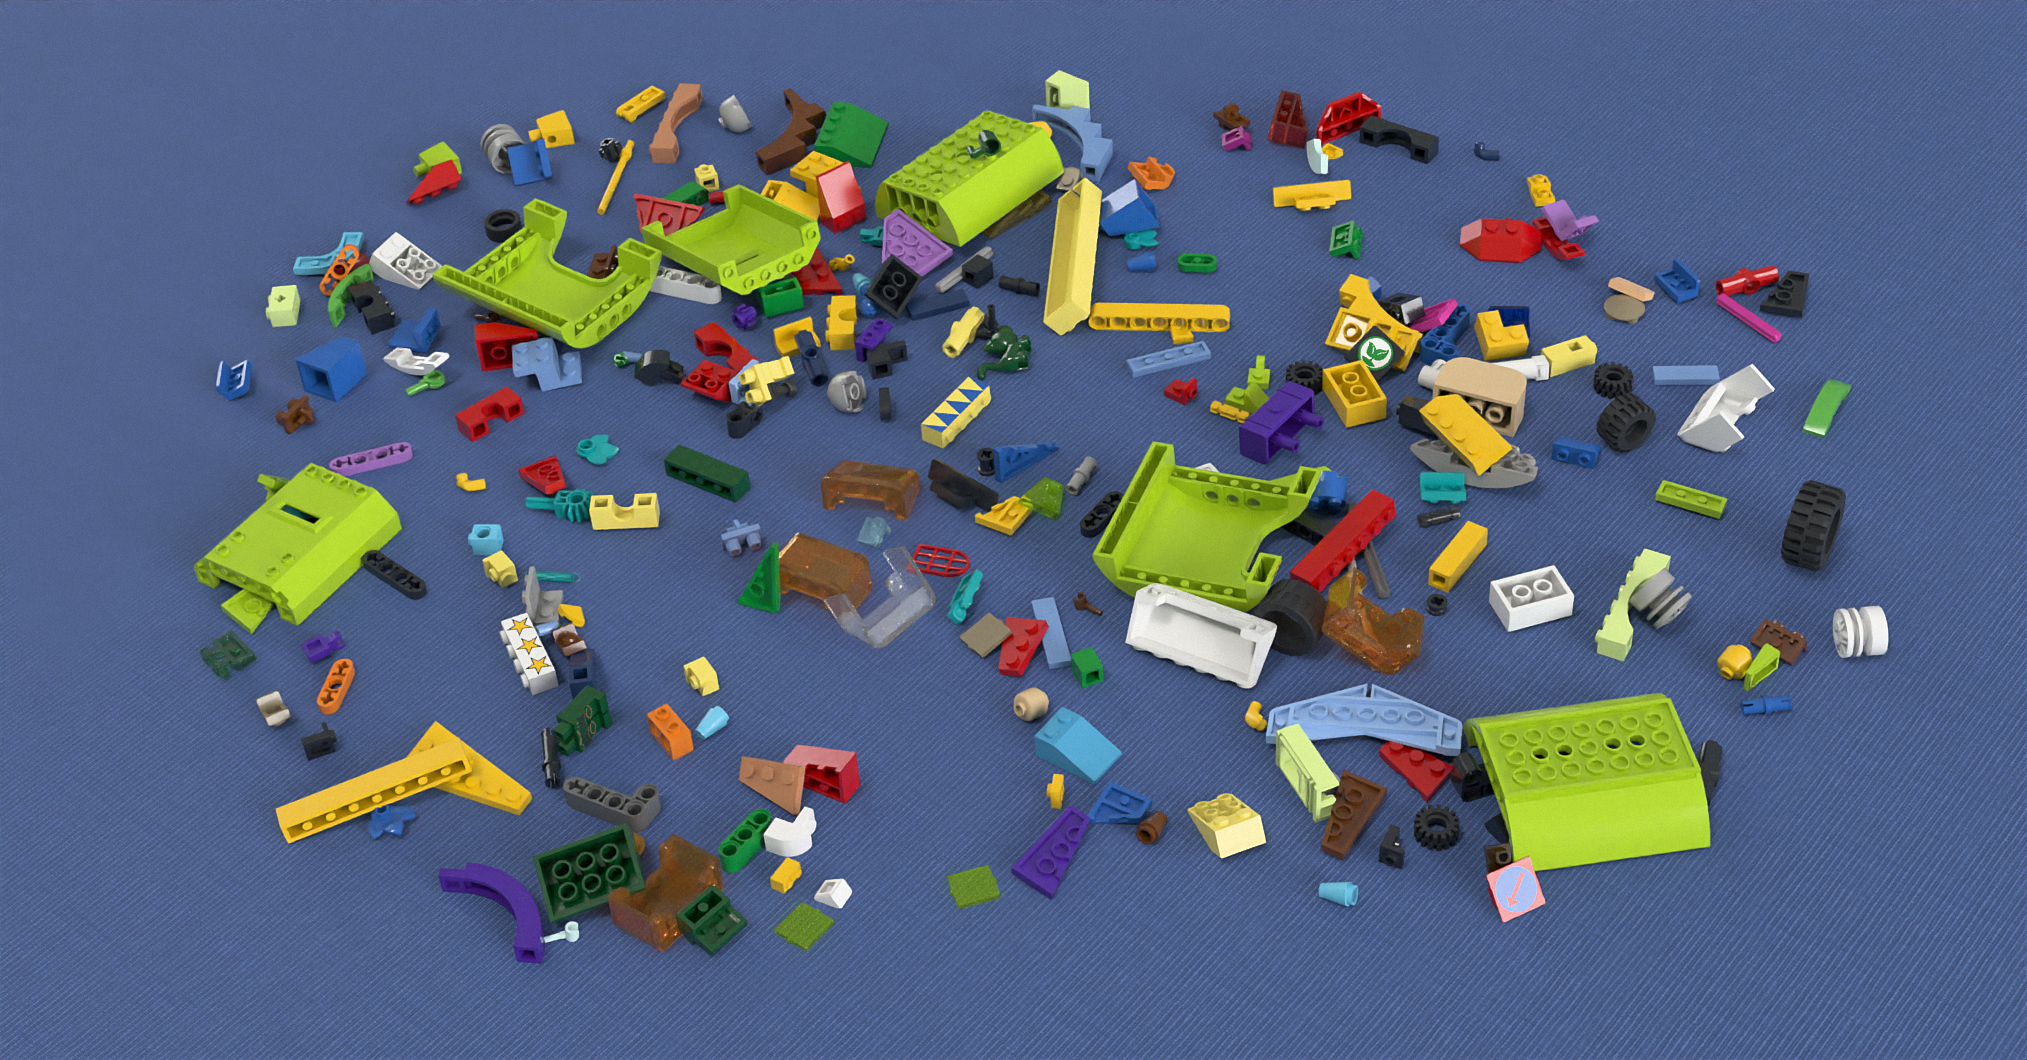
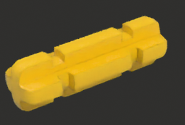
(1229, 412)

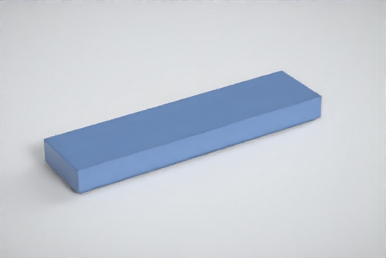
(1168, 359)
(1054, 640)

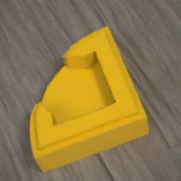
(1332, 151)
(1180, 336)
(572, 613)

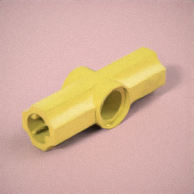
(963, 332)

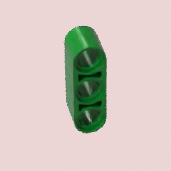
(690, 193)
(744, 841)

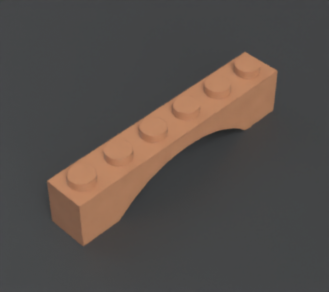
(684, 102)

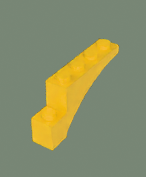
(1358, 297)

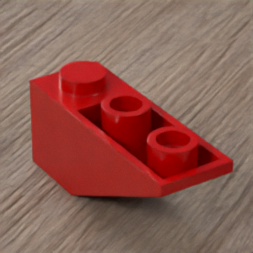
(439, 178)

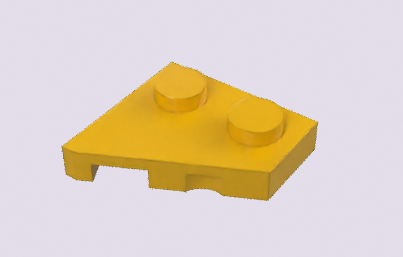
(1005, 516)

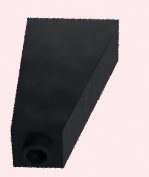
(1410, 416)

